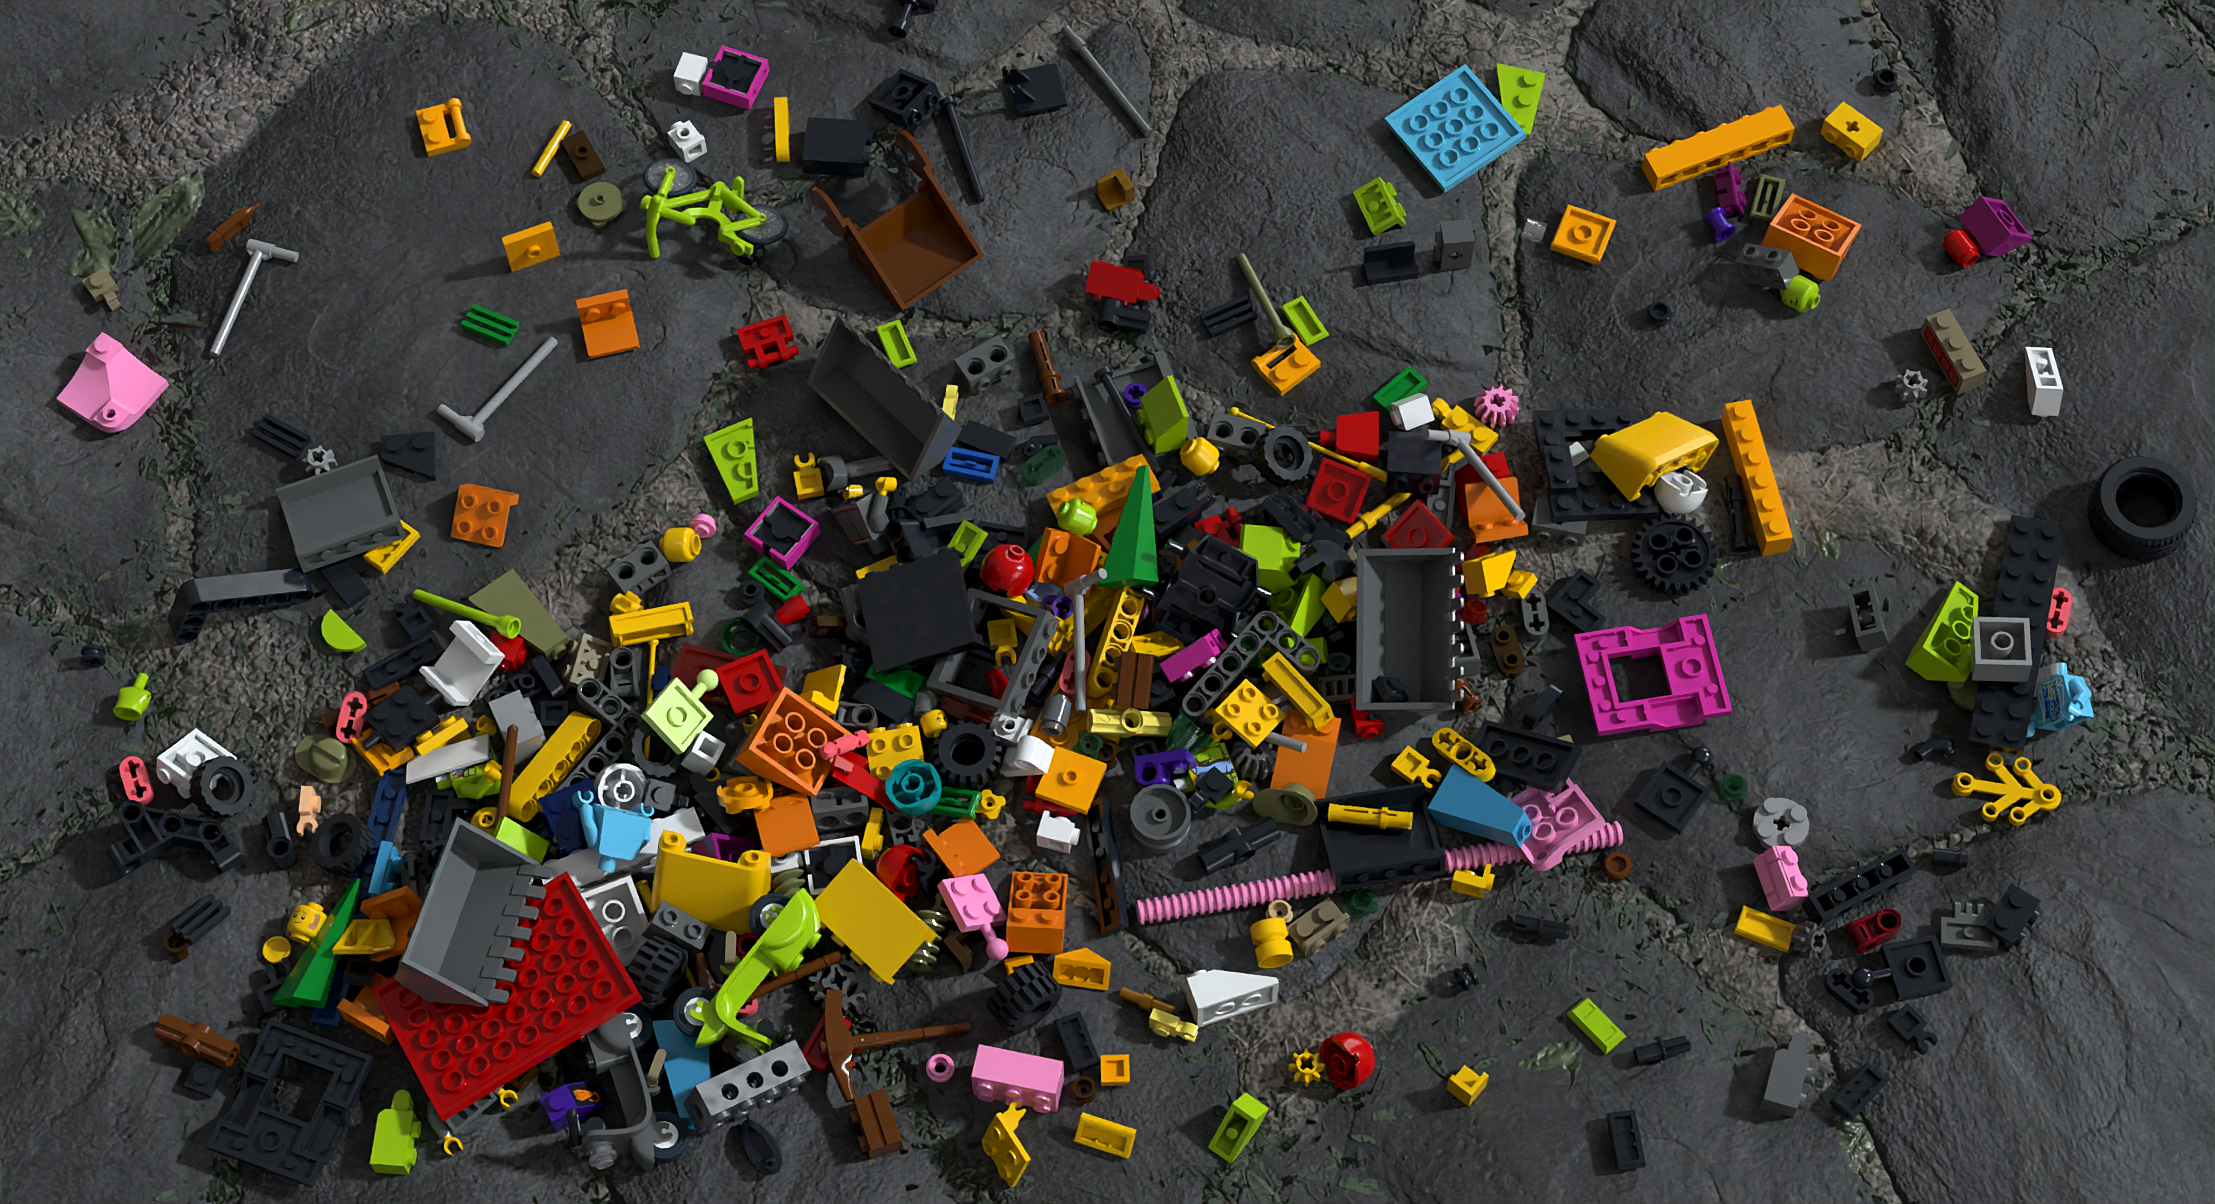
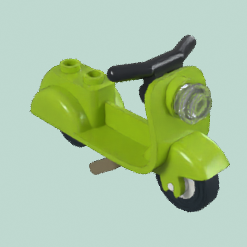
(784, 932)

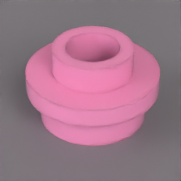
(703, 525)
(937, 1060)

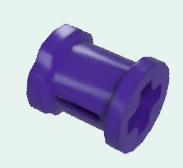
(1719, 224)
(1061, 602)

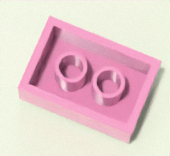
(1017, 1077)

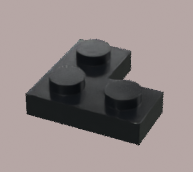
(999, 535)
(1571, 603)

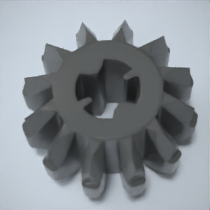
(1251, 761)

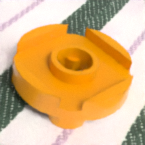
(745, 793)

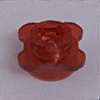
(1474, 611)

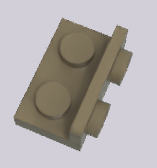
(588, 659)
(1317, 927)

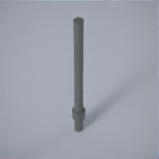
(1079, 46)

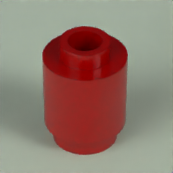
(1961, 248)

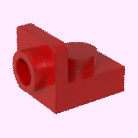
(1362, 724)

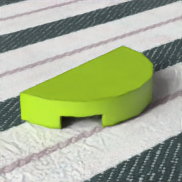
(340, 635)

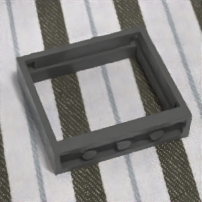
(1025, 671)

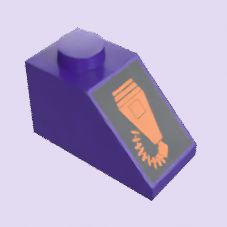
(581, 1096)

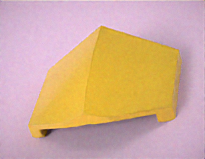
(366, 937)

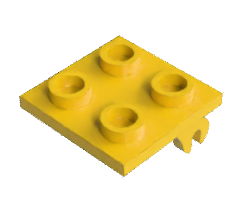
(1247, 713)
(1004, 1145)

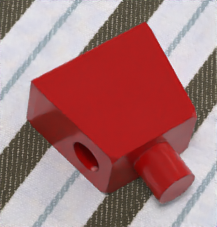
(1355, 437)

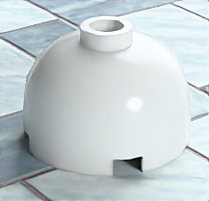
(1680, 492)
(620, 786)

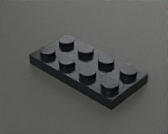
(1527, 756)

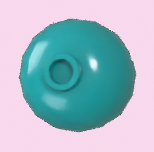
(914, 787)

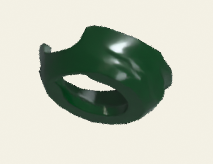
(729, 630)

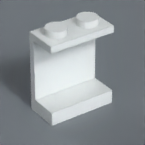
(463, 665)

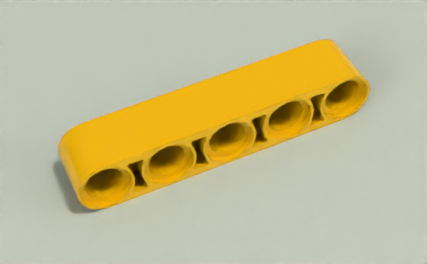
(1110, 643)
(552, 764)

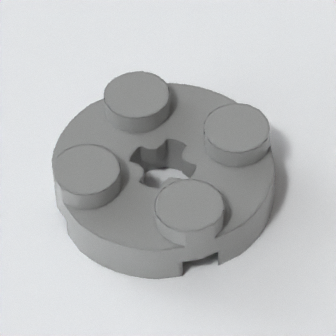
(1780, 809)

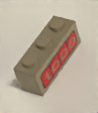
(1953, 351)

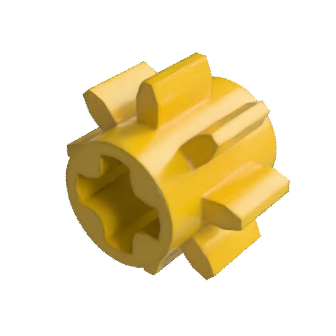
(625, 604)
(1306, 1075)

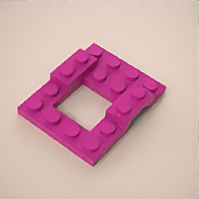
(1689, 668)

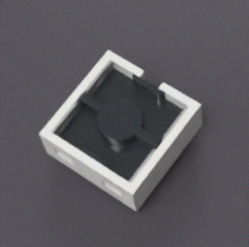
(828, 860)

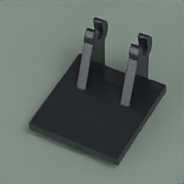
(1035, 88)

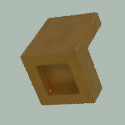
(1114, 190)

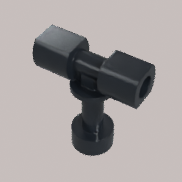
(899, 26)

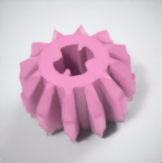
(1496, 406)

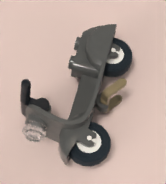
(648, 1135)

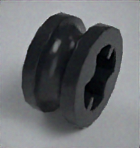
(93, 655)
(1466, 976)

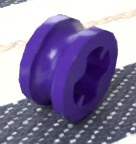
(1128, 395)

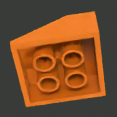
(788, 743)

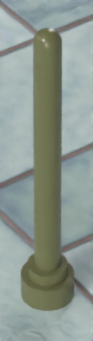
(1282, 335)

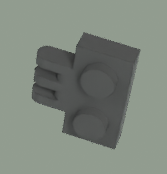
(1965, 929)

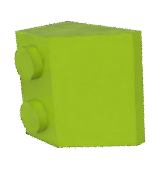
(1164, 416)
(1275, 554)

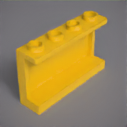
(871, 921)

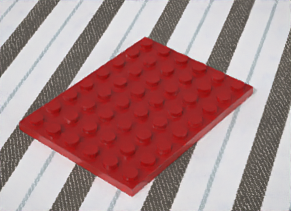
(560, 993)

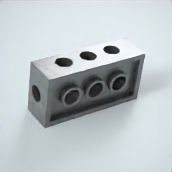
(747, 1087)

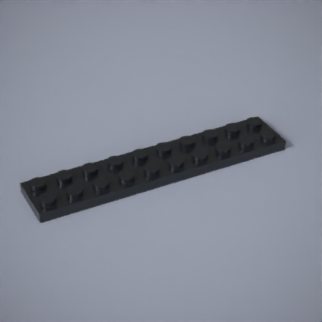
(2022, 591)

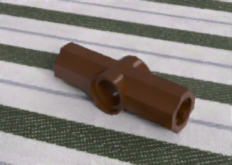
(196, 1040)

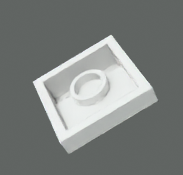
(183, 758)

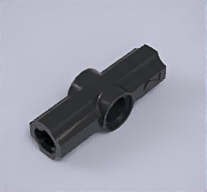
(1238, 845)

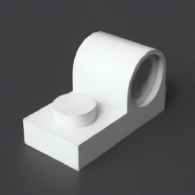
(1028, 758)

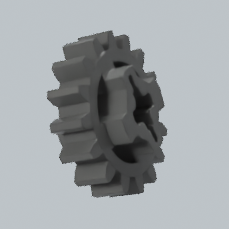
(851, 981)

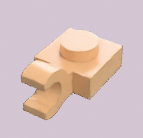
(308, 806)

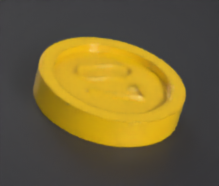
(276, 949)

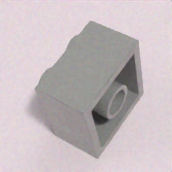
(2000, 649)
(520, 712)

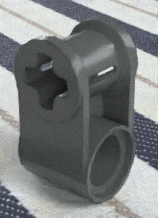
(624, 679)
(850, 714)

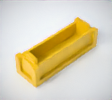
(650, 624)
(1297, 691)

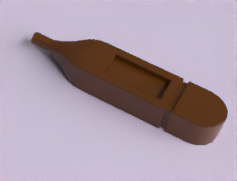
(230, 227)

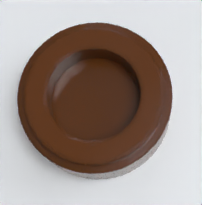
(1617, 866)

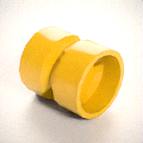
(1272, 947)

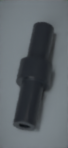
(1048, 673)

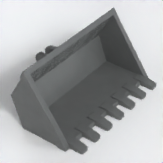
(1408, 628)

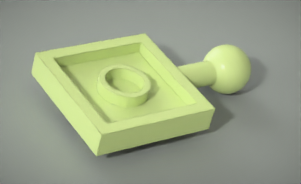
(678, 713)

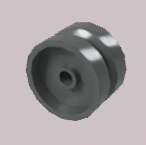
(1160, 819)

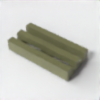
(1762, 216)

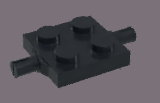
(401, 719)

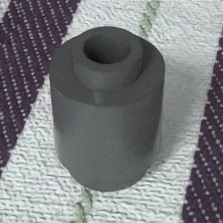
(1055, 715)

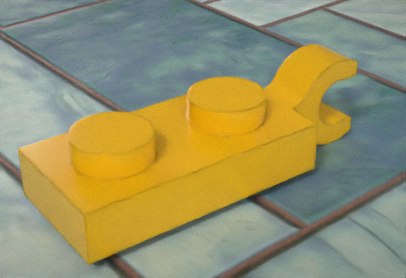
(1458, 419)

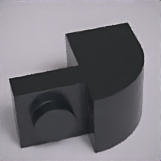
(1326, 559)
(1161, 689)

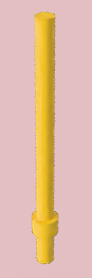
(1369, 519)

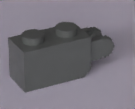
(1786, 1078)

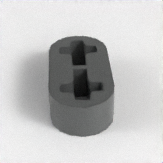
(1539, 614)

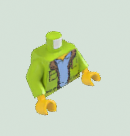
(1217, 756)
(476, 779)

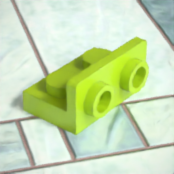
(1379, 205)

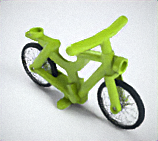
(675, 178)

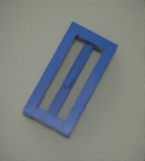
(970, 469)

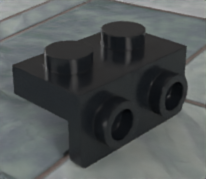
(2011, 916)

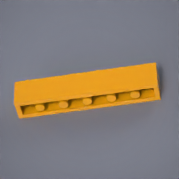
(1717, 146)
(1757, 478)

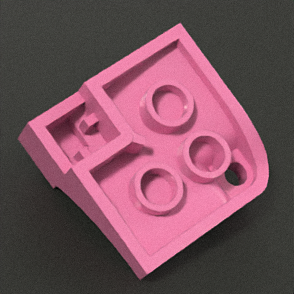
(111, 387)
(1557, 823)

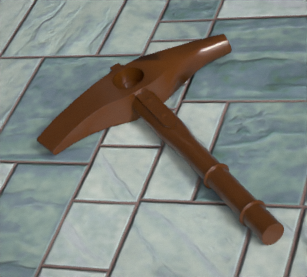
(705, 979)
(839, 1043)

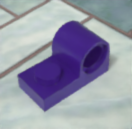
(1162, 764)

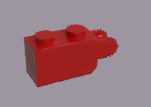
(1119, 283)

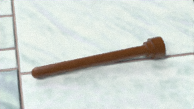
(507, 772)

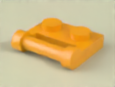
(435, 129)
(1288, 371)

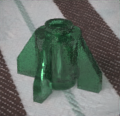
(1187, 735)

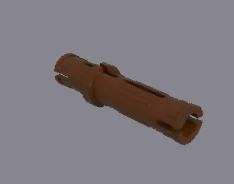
(330, 718)

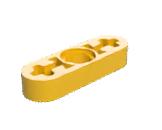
(782, 129)
(1459, 745)

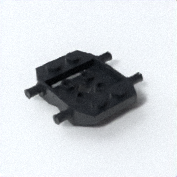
(1189, 579)

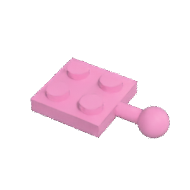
(976, 908)

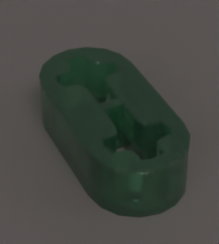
(1043, 465)

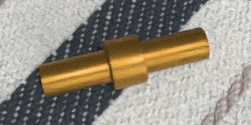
(1145, 1001)

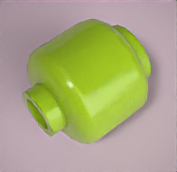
(1801, 294)
(1076, 517)

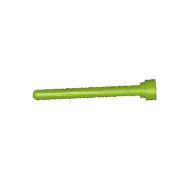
(506, 625)

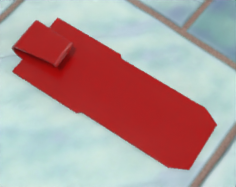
(861, 781)

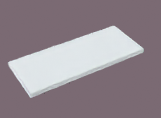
(448, 758)

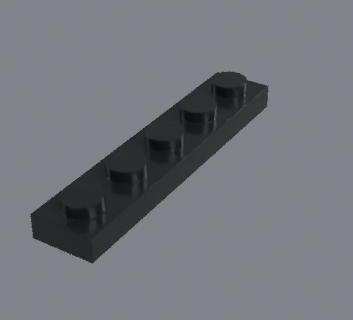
(1105, 867)

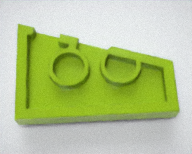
(1520, 93)
(735, 459)

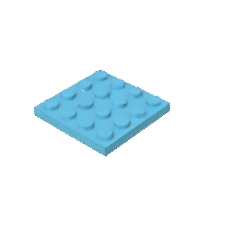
(1455, 128)

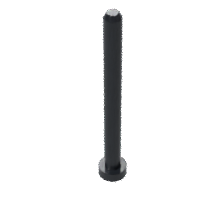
(948, 106)
(1104, 375)

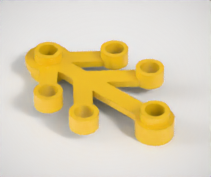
(2010, 790)

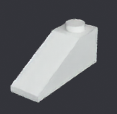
(2043, 382)

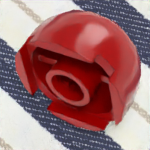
(1007, 569)
(897, 871)
(1348, 1058)

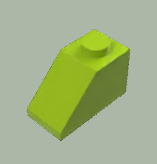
(1238, 1127)

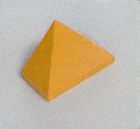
(1082, 969)

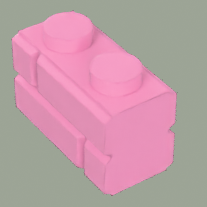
(1781, 878)

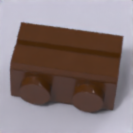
(1134, 679)
(876, 1123)

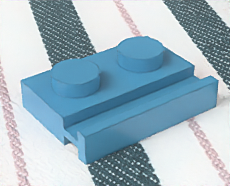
(386, 868)

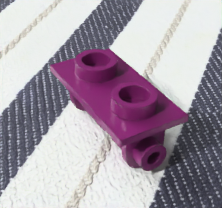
(1729, 181)

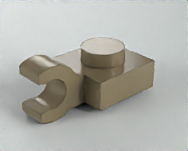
(102, 287)

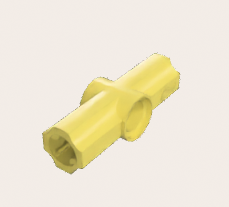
(1112, 722)

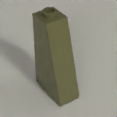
(512, 597)

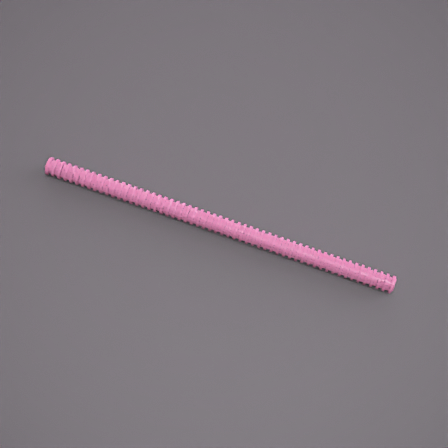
(1322, 882)

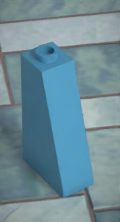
(1478, 809)
(683, 1063)

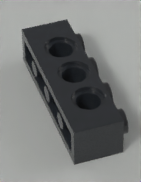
(1859, 887)

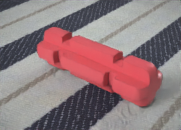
(844, 744)

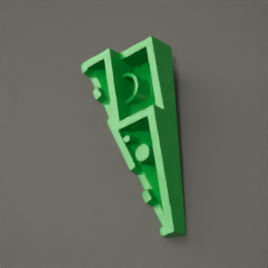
(1133, 547)
(314, 972)

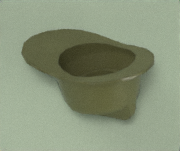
(325, 758)
(1287, 805)

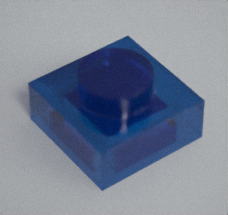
(659, 681)

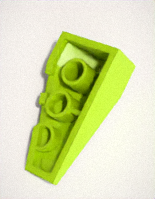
(1297, 607)
(1945, 644)

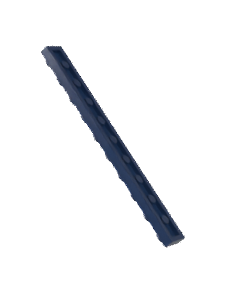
(383, 823)

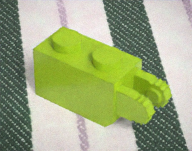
(395, 1136)

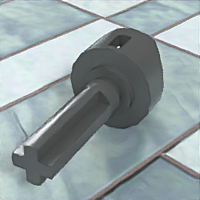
(838, 471)

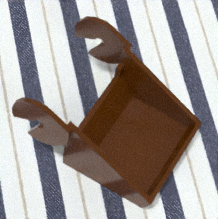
(913, 243)

